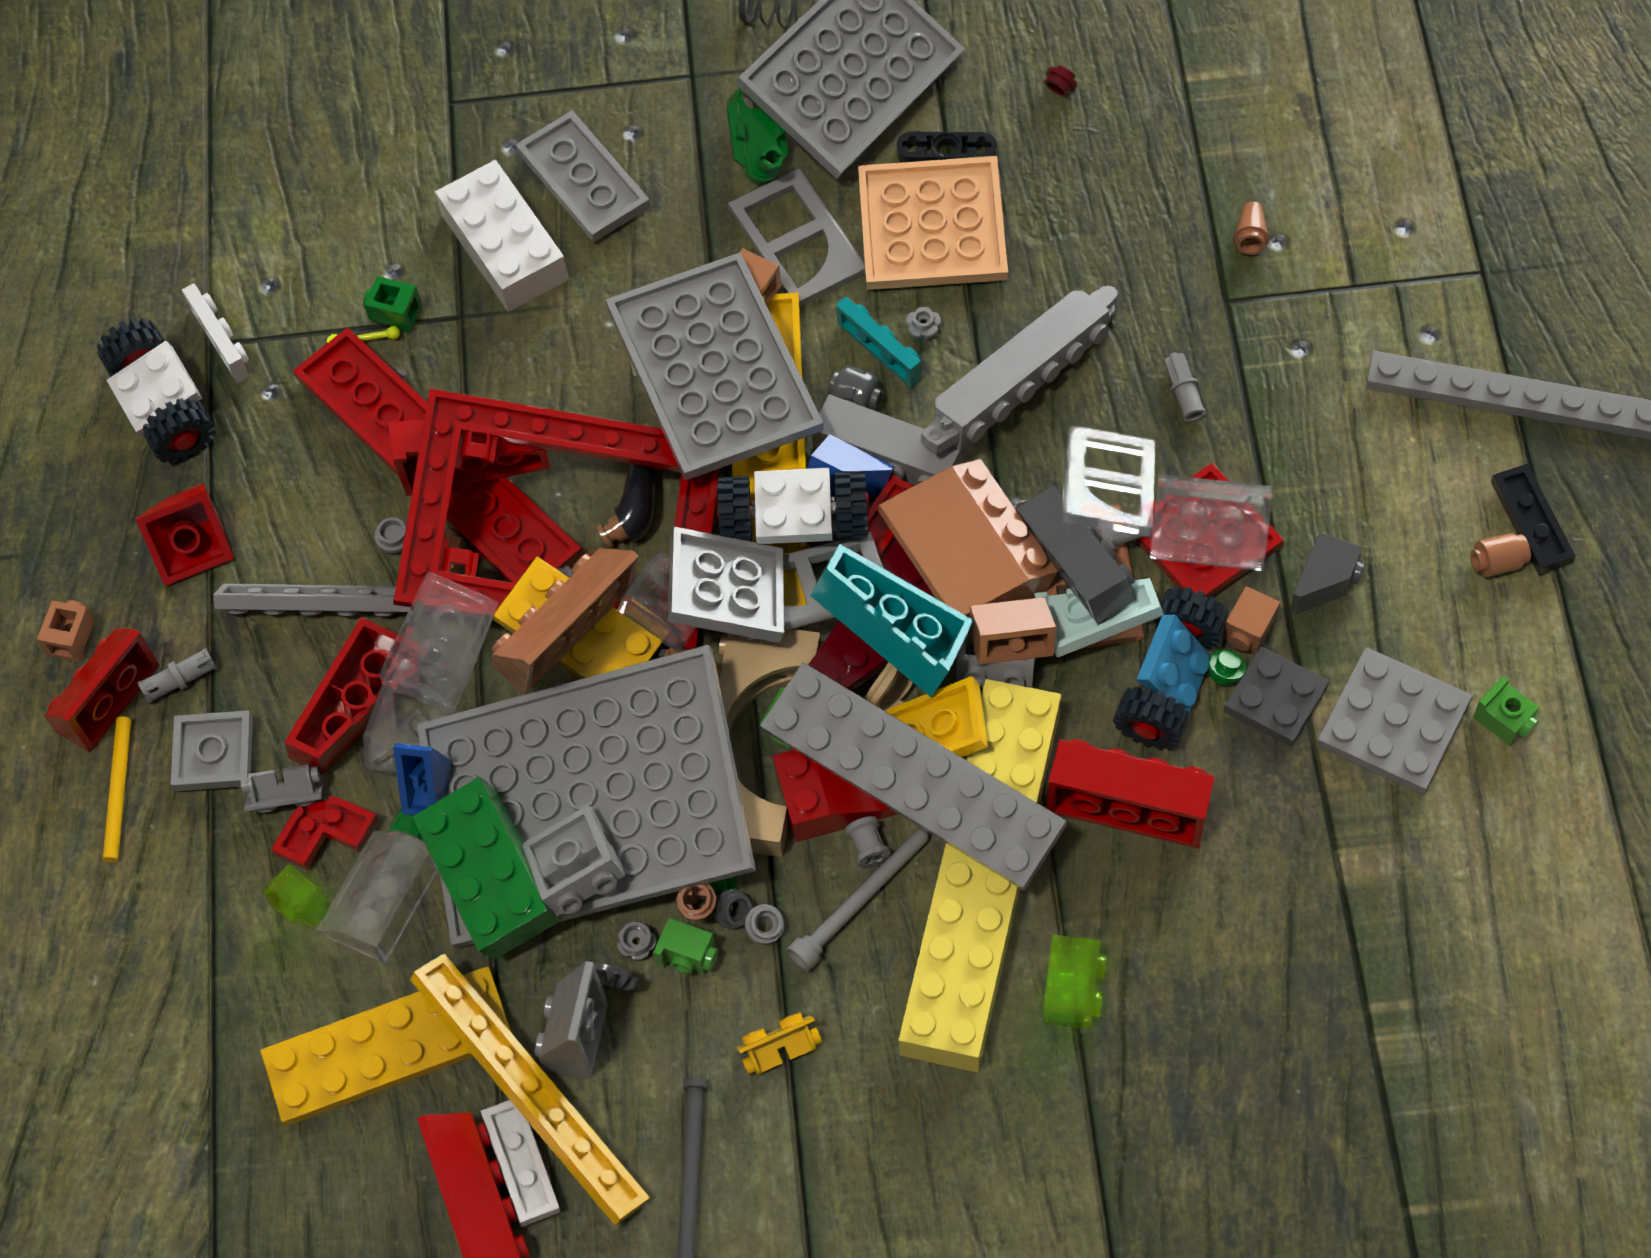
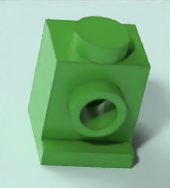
(1507, 724)
(686, 948)

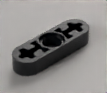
(922, 139)

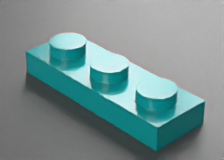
(879, 341)

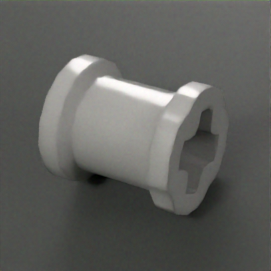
(867, 841)

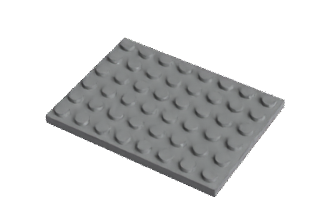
(633, 745)

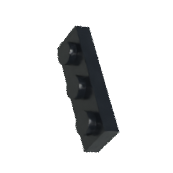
(1533, 518)

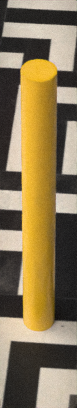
(116, 790)

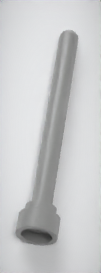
(806, 950)

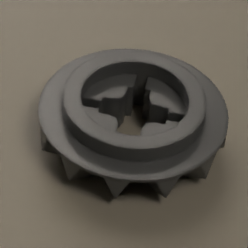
(616, 977)

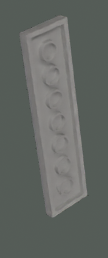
(914, 776)

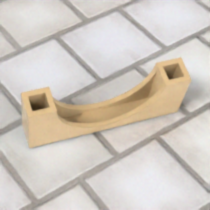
(746, 673)

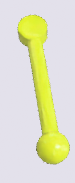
(392, 333)

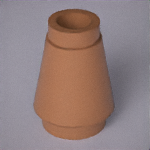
(1251, 231)
(689, 897)

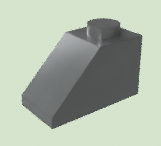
(1327, 573)

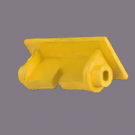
(792, 1035)

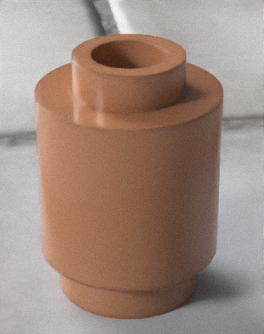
(1500, 554)

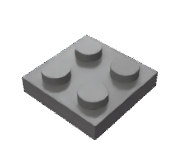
(211, 750)

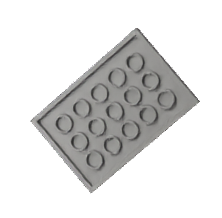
(848, 74)
(713, 366)

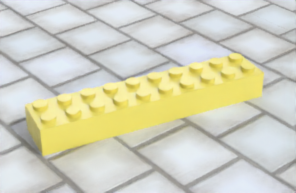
(972, 905)

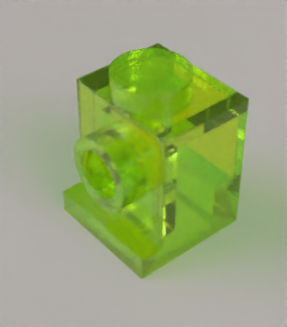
(296, 897)

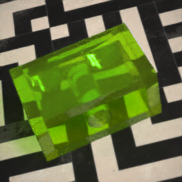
(1072, 982)

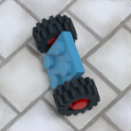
(1172, 669)

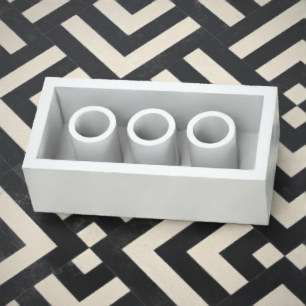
(502, 235)

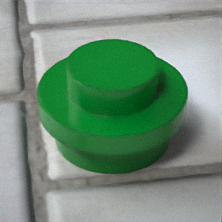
(1226, 667)

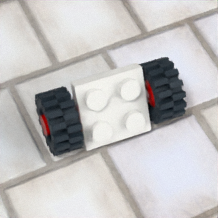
(155, 390)
(793, 506)

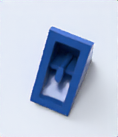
(420, 776)

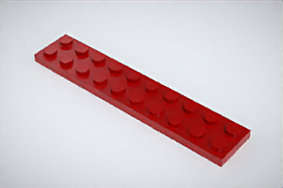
(486, 514)

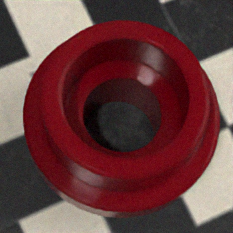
(1060, 80)

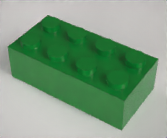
(484, 868)

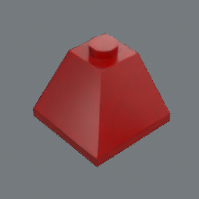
(184, 535)

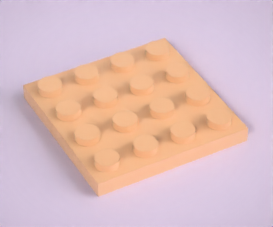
(932, 223)

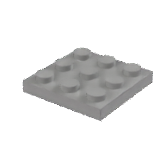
(726, 585)
(1394, 720)

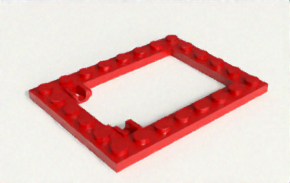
(446, 441)

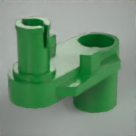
(755, 138)

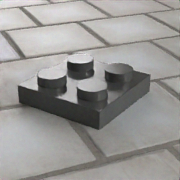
(1276, 696)

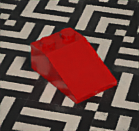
(819, 799)

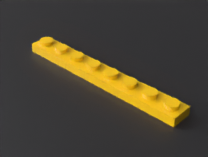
(530, 1089)

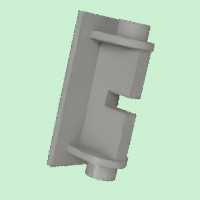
(300, 787)

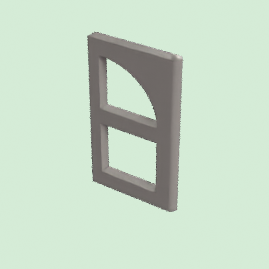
(842, 261)
(802, 561)

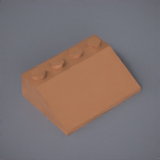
(968, 539)
(565, 617)

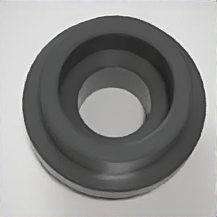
(741, 907)

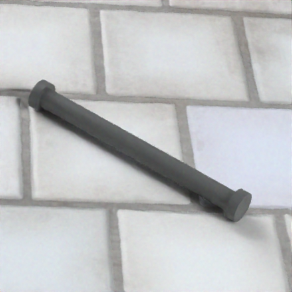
(690, 1171)

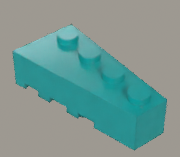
(893, 617)

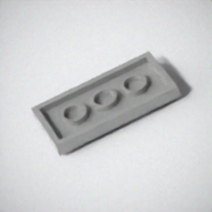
(583, 176)

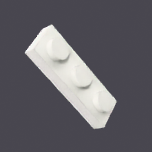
(218, 332)
(520, 1163)

